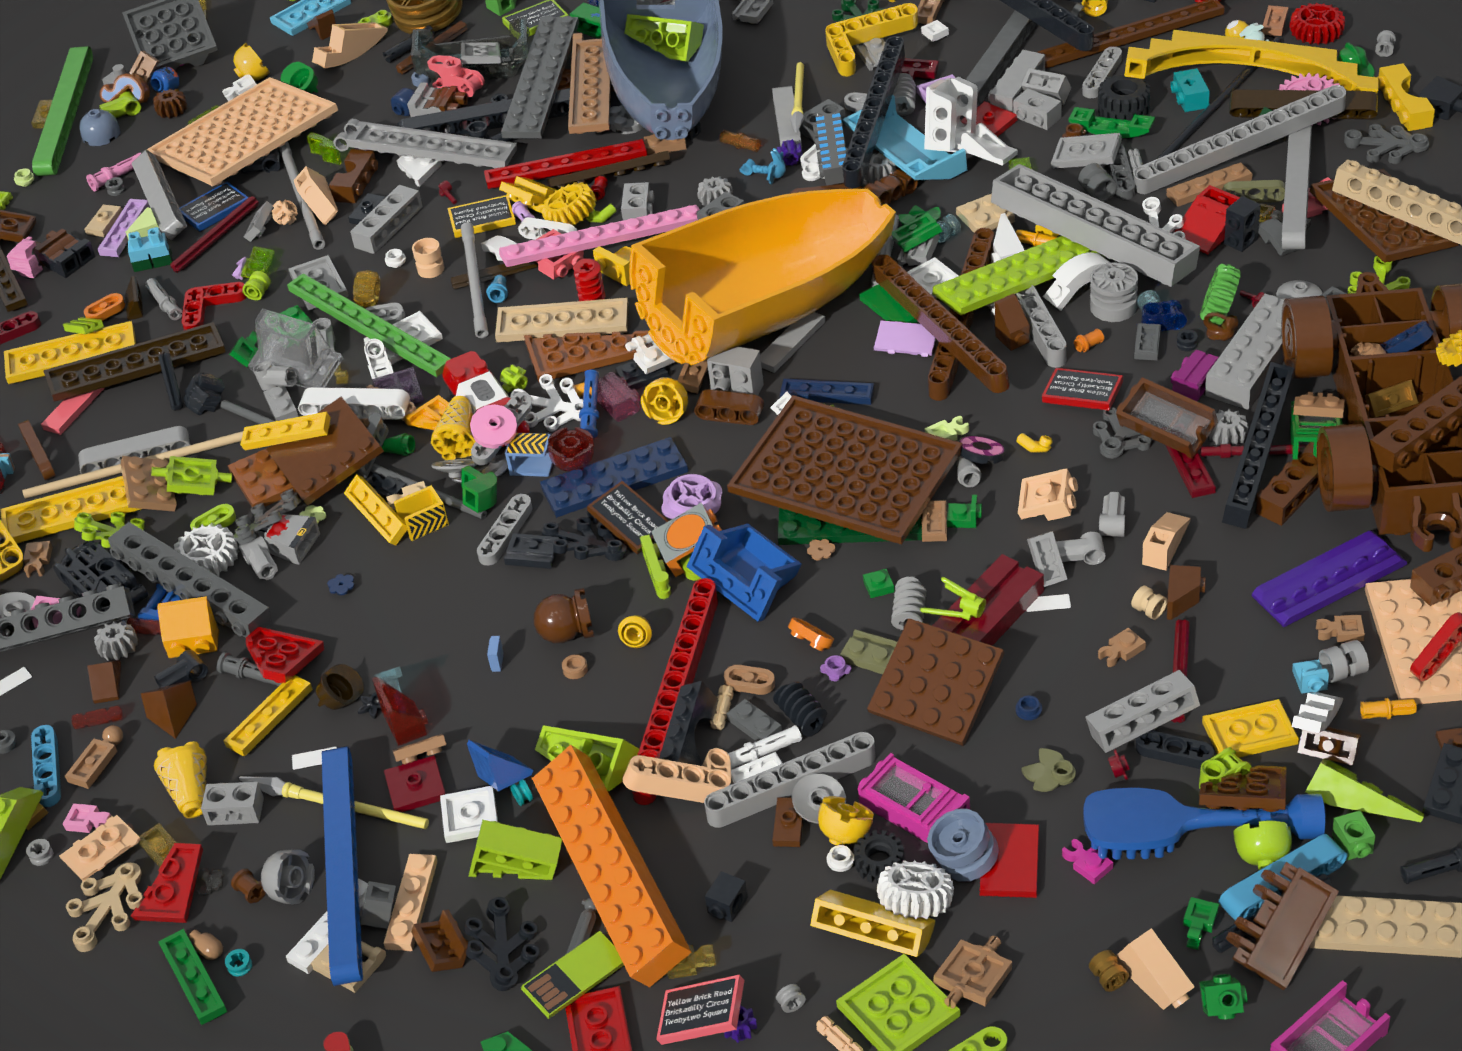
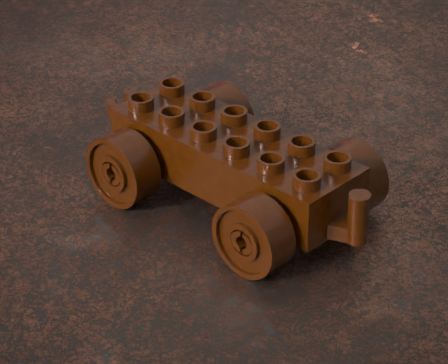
(1319, 340)

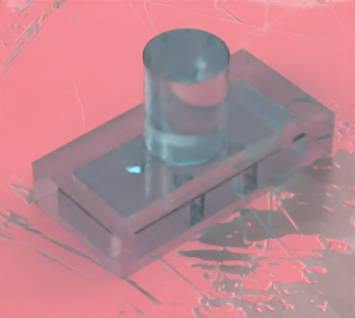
(390, 677)

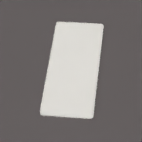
(1050, 603)
(14, 680)
(308, 758)

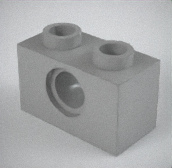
(1037, 109)

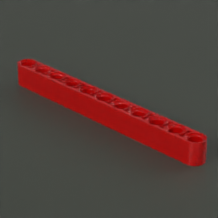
(679, 670)

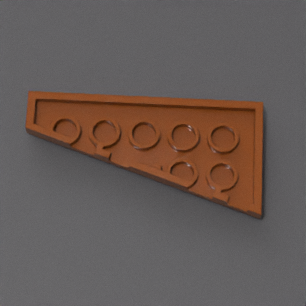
(578, 352)

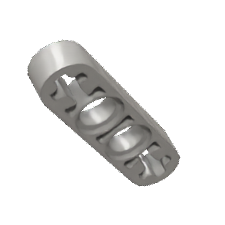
(1111, 58)
(512, 405)
(511, 511)

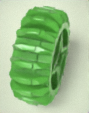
(1220, 292)

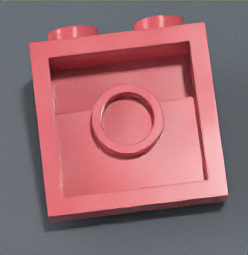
(558, 265)

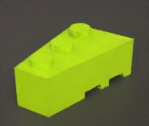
(514, 851)

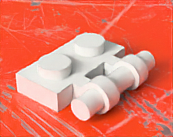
(648, 358)

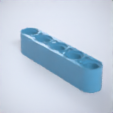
(1315, 857)

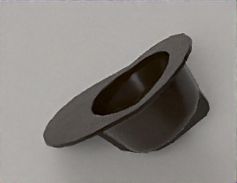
(339, 687)

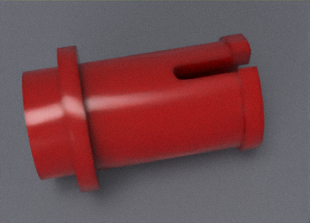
(599, 187)

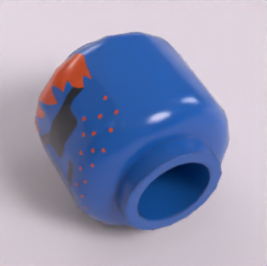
(164, 79)

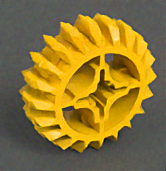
(569, 204)

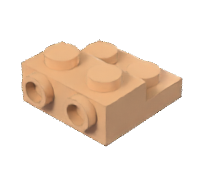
(1048, 495)

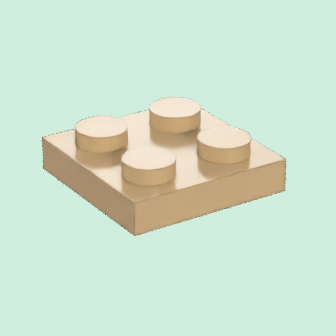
(982, 214)

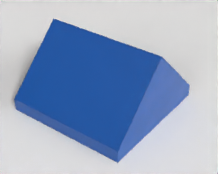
(496, 766)

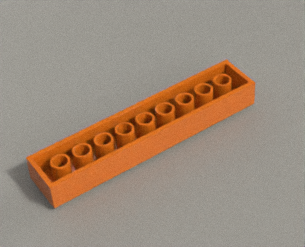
(611, 867)

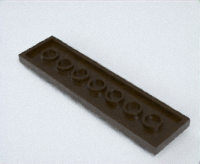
(133, 361)

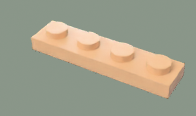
(410, 901)

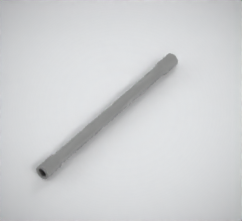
(314, 232)

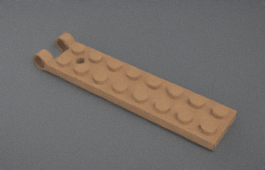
(588, 87)

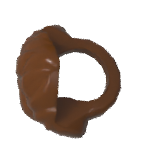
(1221, 332)

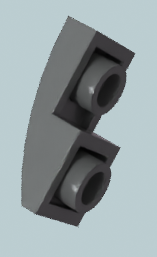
(1272, 232)

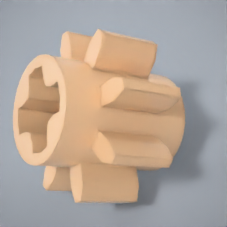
(284, 212)

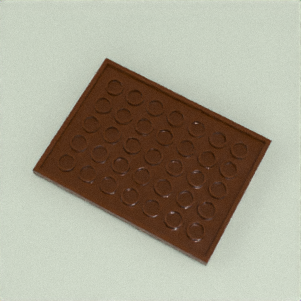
(846, 469)

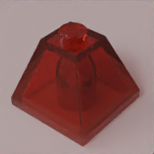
(400, 713)

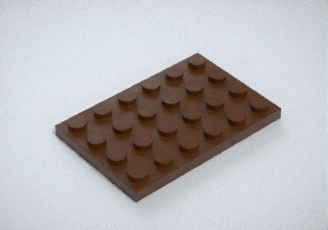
(1379, 231)

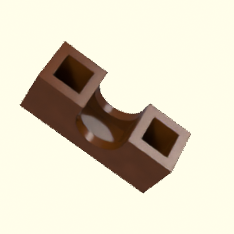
(350, 185)

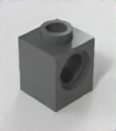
(378, 904)

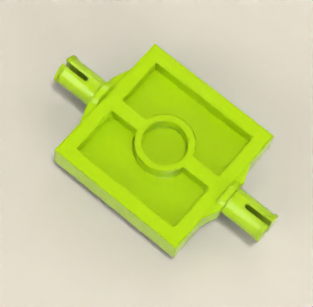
(191, 475)

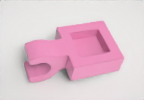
(84, 817)

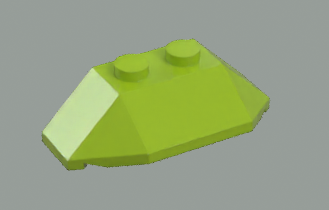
(15, 813)

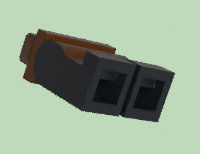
(63, 250)

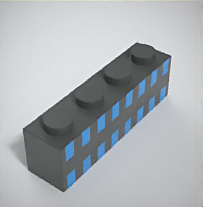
(831, 147)

